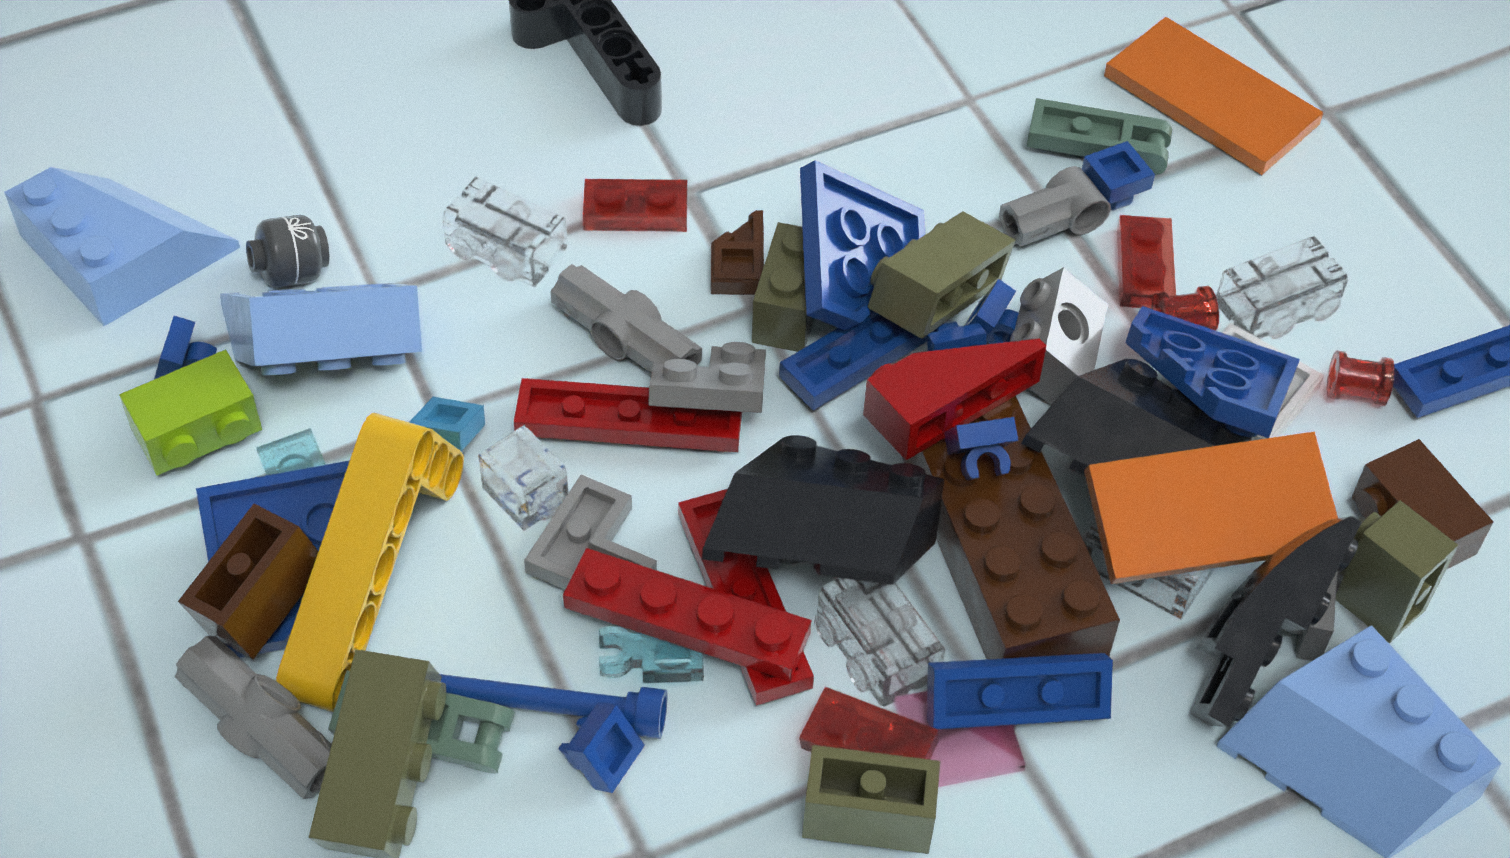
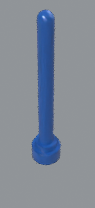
(643, 709)

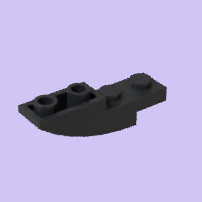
(1280, 593)

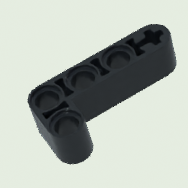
(604, 46)

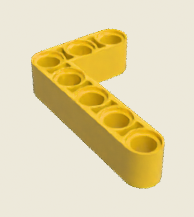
(359, 551)

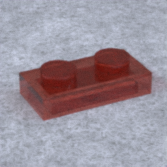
(635, 205)
(1144, 259)
(860, 726)

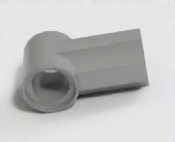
(1065, 203)

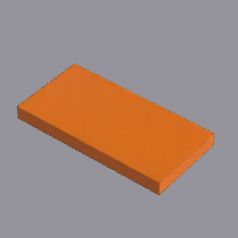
(1213, 95)
(1207, 505)

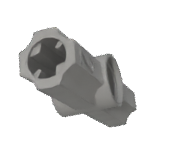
(619, 321)
(256, 714)

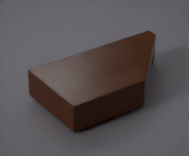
(738, 258)

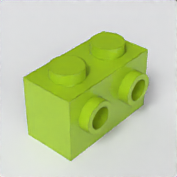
(191, 412)

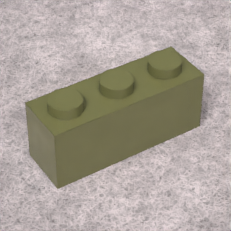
(939, 273)
(378, 756)

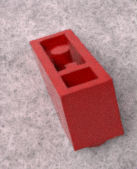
(945, 388)

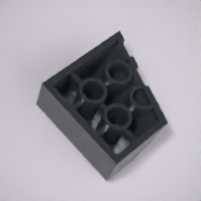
(1122, 416)
(829, 511)

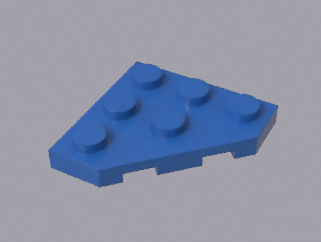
(844, 239)
(1216, 371)
(297, 495)

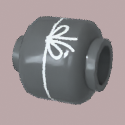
(288, 251)

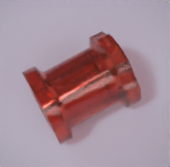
(1193, 307)
(1360, 378)

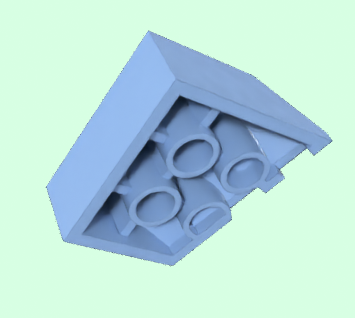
(110, 240)
(323, 326)
(1366, 745)

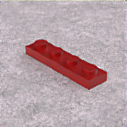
(620, 417)
(743, 579)
(687, 614)

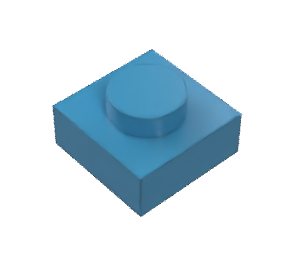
(452, 419)

